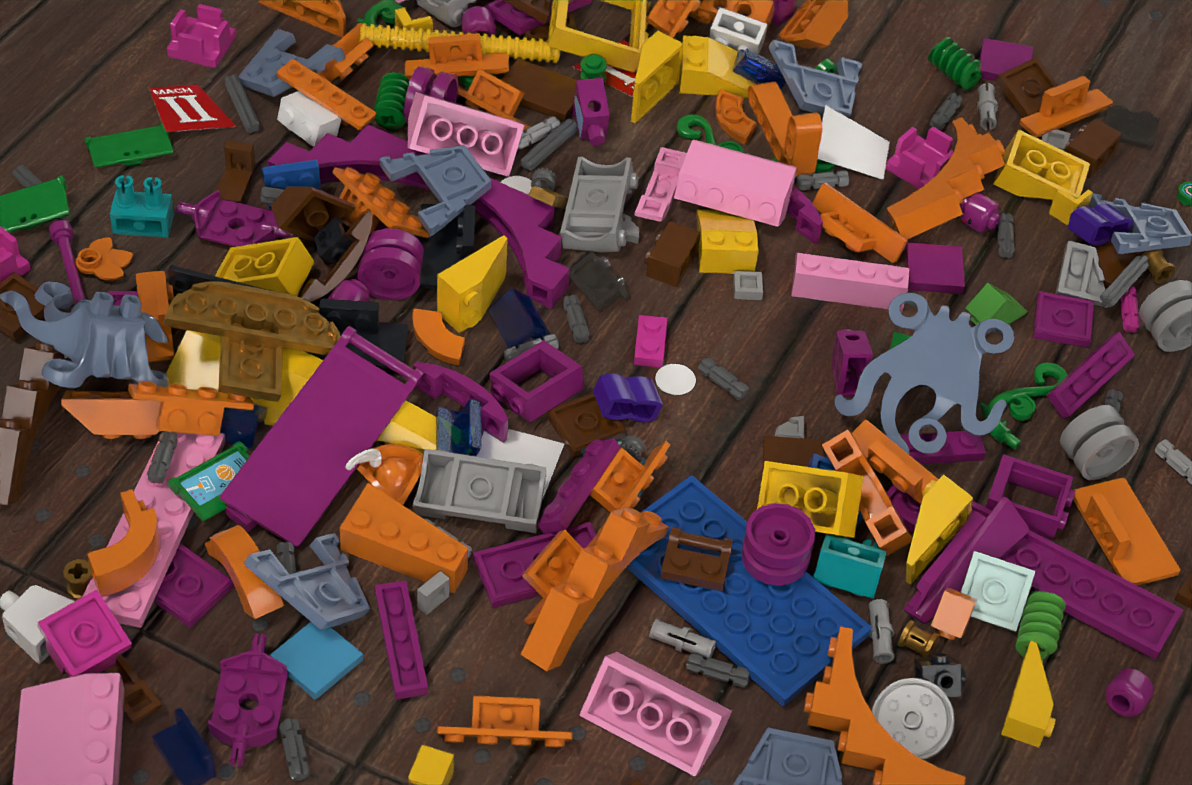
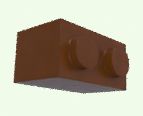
(1094, 145)
(672, 253)

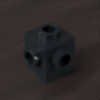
(333, 241)
(941, 671)

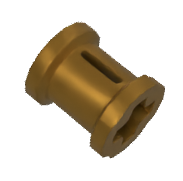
(1159, 266)
(78, 576)
(911, 630)

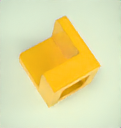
(402, 20)
(1065, 204)
(432, 767)

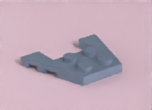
(263, 68)
(817, 88)
(450, 175)
(1151, 227)
(322, 593)
(791, 760)

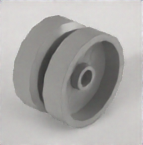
(1169, 315)
(1099, 442)

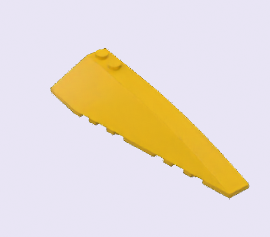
(198, 366)

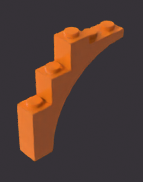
(958, 179)
(594, 571)
(864, 742)

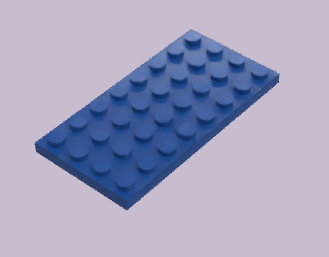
(760, 626)

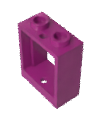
(565, 381)
(1038, 480)

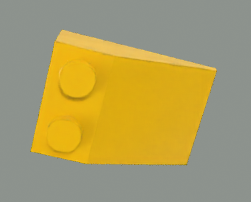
(709, 68)
(656, 72)
(1039, 169)
(726, 242)
(269, 265)
(471, 285)
(825, 496)
(941, 516)

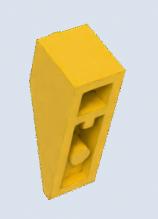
(1031, 702)

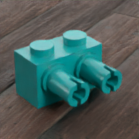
(141, 212)
(850, 565)

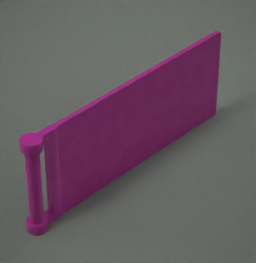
(307, 450)

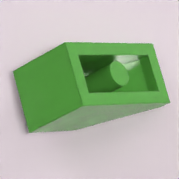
(994, 304)

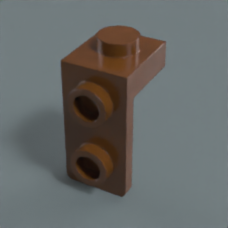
(238, 170)

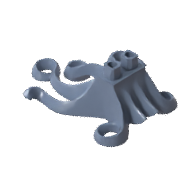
(94, 335)
(937, 355)

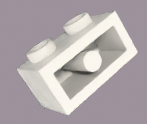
(738, 31)
(307, 118)

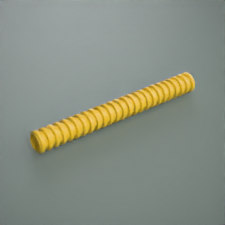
(490, 45)

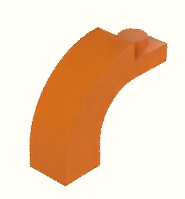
(231, 550)
(131, 557)

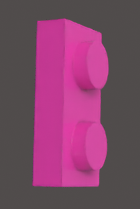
(650, 341)

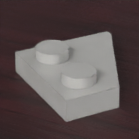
(1081, 274)

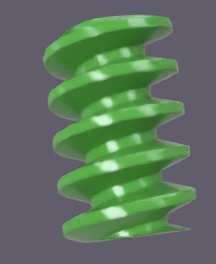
(1041, 623)

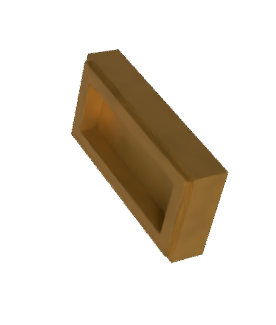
(548, 197)

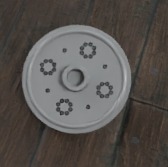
(916, 716)

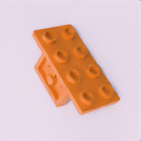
(371, 196)
(1125, 532)

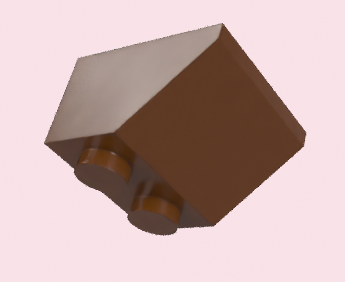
(308, 210)

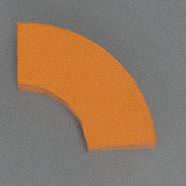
(732, 118)
(436, 338)

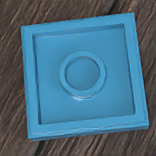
(317, 658)

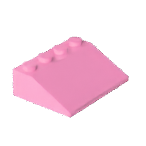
(70, 732)

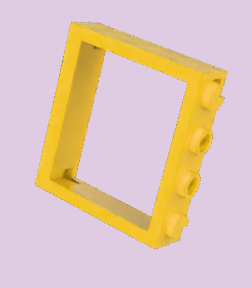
(585, 44)

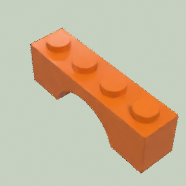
(874, 502)

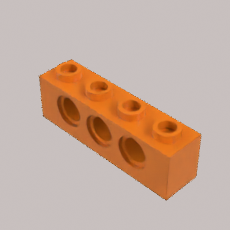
(757, 9)

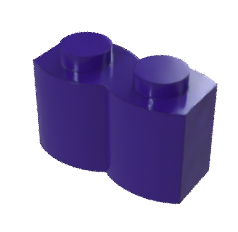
(1098, 223)
(627, 398)

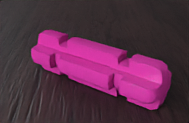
(1129, 311)

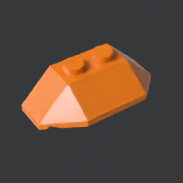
(319, 13)
(815, 23)
(113, 413)

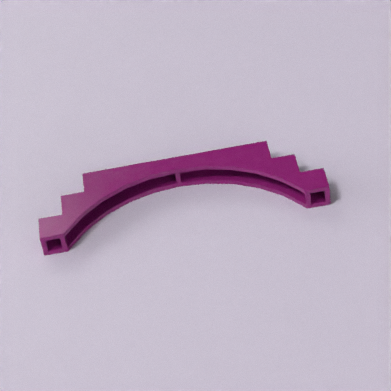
(508, 210)

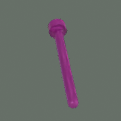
(62, 235)

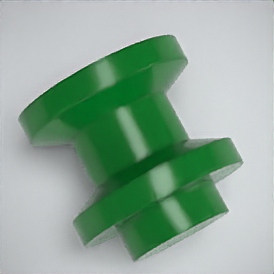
(593, 67)

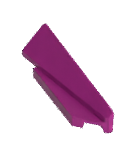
(987, 536)

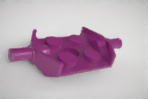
(216, 217)
(245, 678)

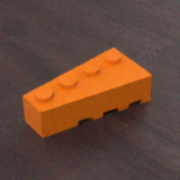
(401, 540)

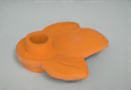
(103, 260)

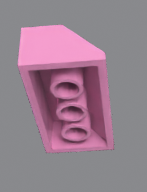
(445, 124)
(735, 183)
(848, 281)
(655, 713)

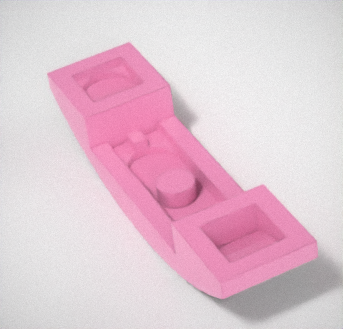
(662, 185)

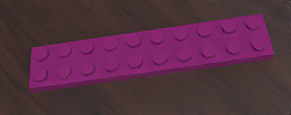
(1087, 589)

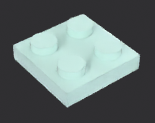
(999, 590)

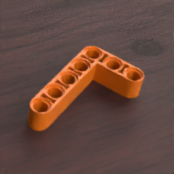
(791, 138)

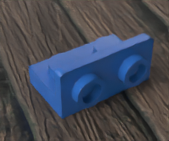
(292, 175)

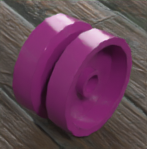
(425, 82)
(391, 264)
(778, 544)

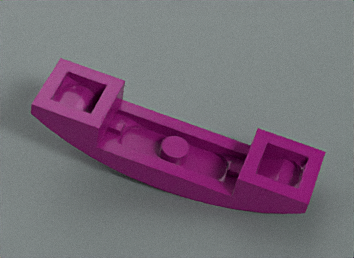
(807, 217)
(461, 389)

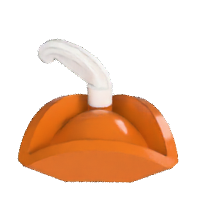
(390, 469)

